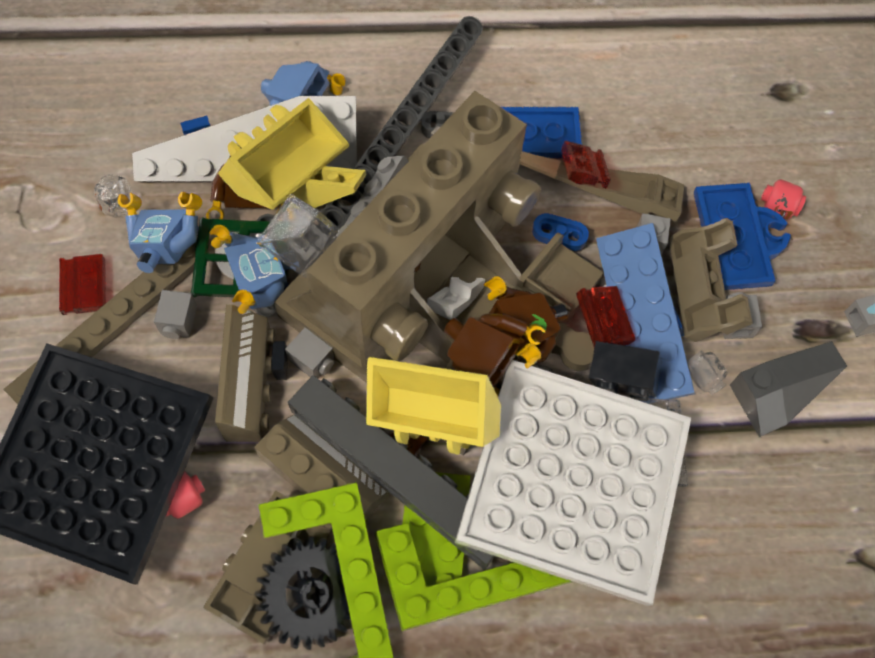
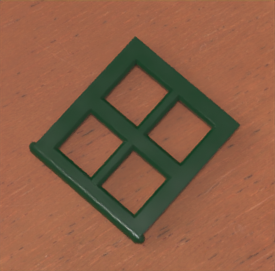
(241, 227)

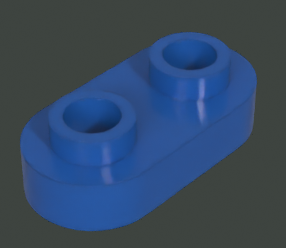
(564, 226)

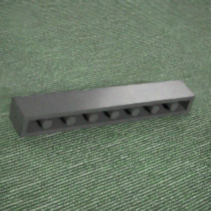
(384, 460)

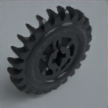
(274, 602)

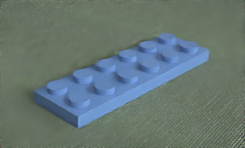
(637, 269)

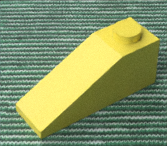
(330, 185)

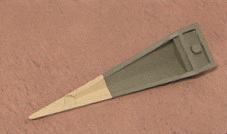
(629, 189)

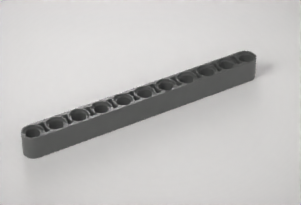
(435, 75)

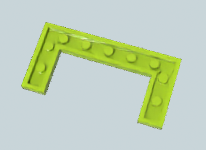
(344, 511)
(423, 605)

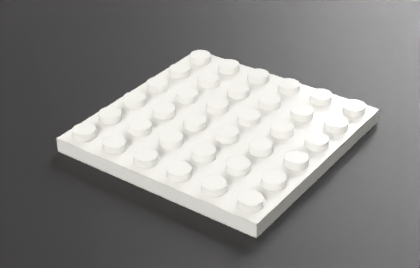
(577, 483)

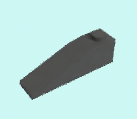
(786, 385)

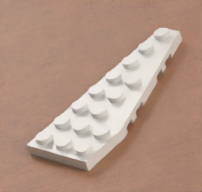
(204, 151)

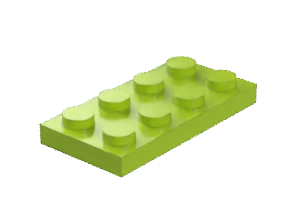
(437, 556)

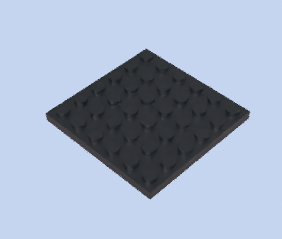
(95, 460)

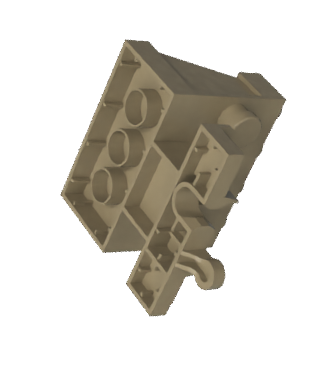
(446, 216)

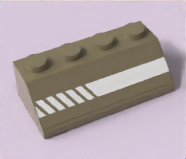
(244, 376)
(314, 464)

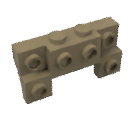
(701, 282)
(234, 594)

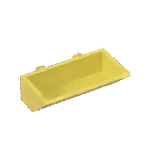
(282, 155)
(432, 404)

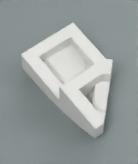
(455, 298)

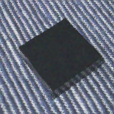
(279, 360)

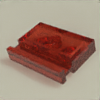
(585, 165)
(82, 284)
(605, 315)

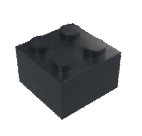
(626, 370)

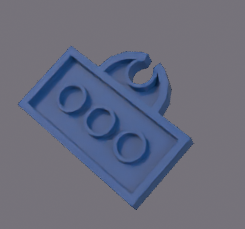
(749, 262)

